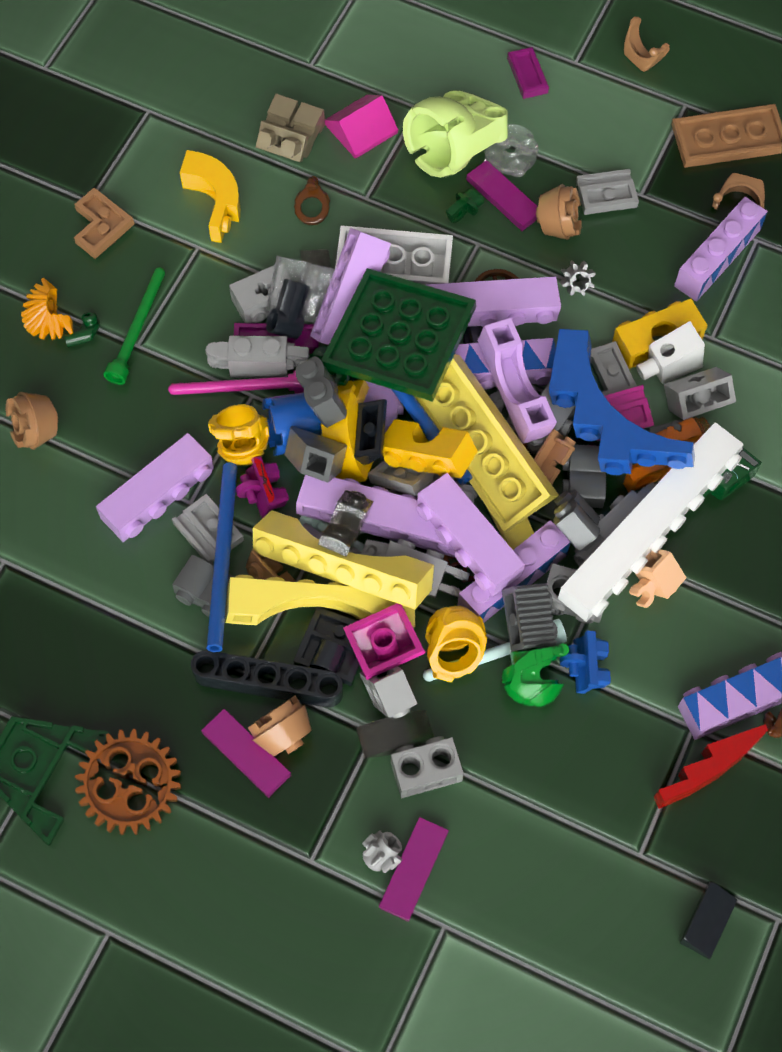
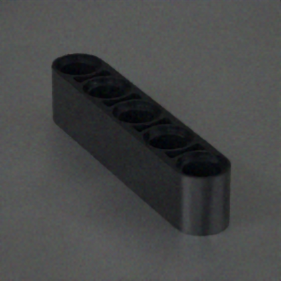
(256, 668)

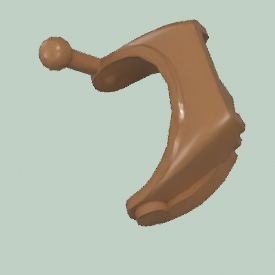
(637, 52)
(741, 183)

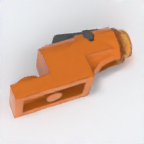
(684, 430)

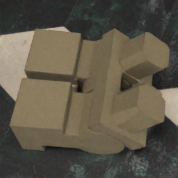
(290, 128)

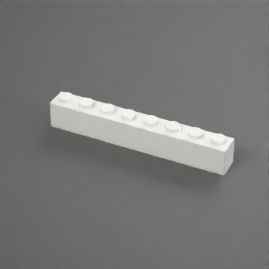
(649, 523)

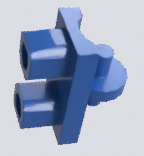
(583, 662)

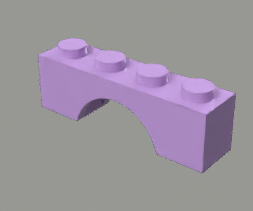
(526, 408)

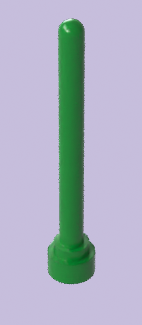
(117, 370)

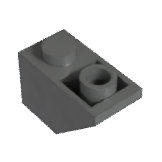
(315, 454)

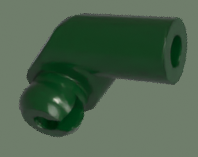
(86, 332)

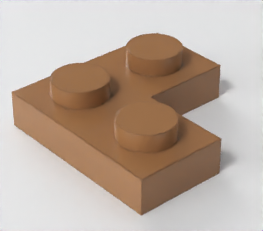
(106, 224)

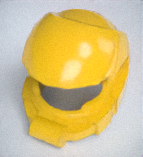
(241, 433)
(452, 630)

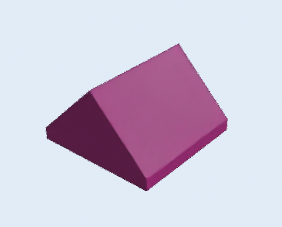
(363, 124)
(383, 640)

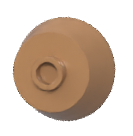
(559, 212)
(32, 419)
(282, 728)

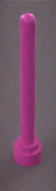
(237, 385)

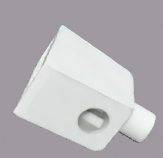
(674, 355)

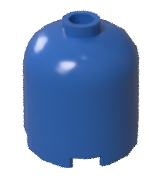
(287, 412)

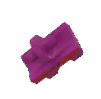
(258, 489)

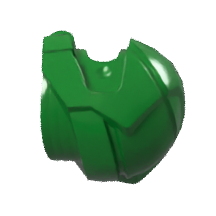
(523, 676)

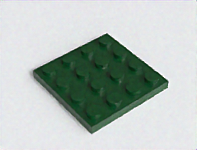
(399, 334)

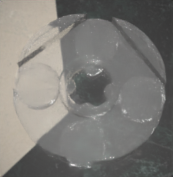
(521, 160)

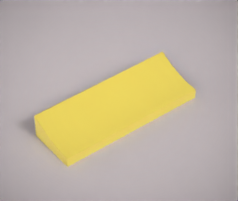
(502, 468)

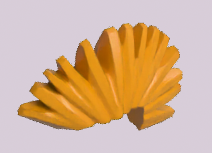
(42, 313)

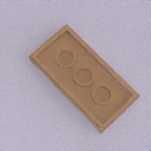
(728, 135)

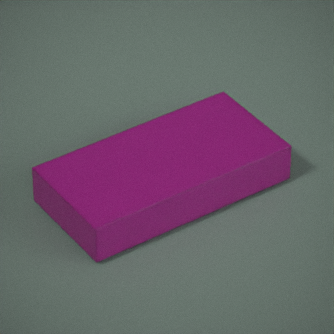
(527, 72)

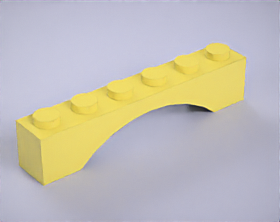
(391, 578)
(257, 599)

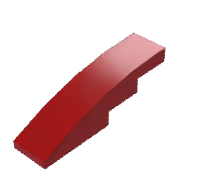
(717, 760)

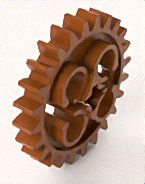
(116, 809)

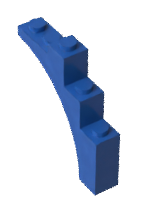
(595, 418)

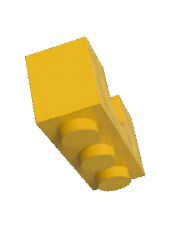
(636, 336)
(409, 448)

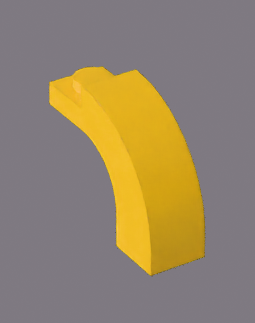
(212, 177)
(345, 430)

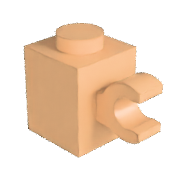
(658, 577)

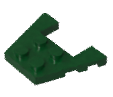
(27, 761)

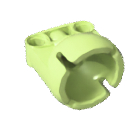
(453, 130)

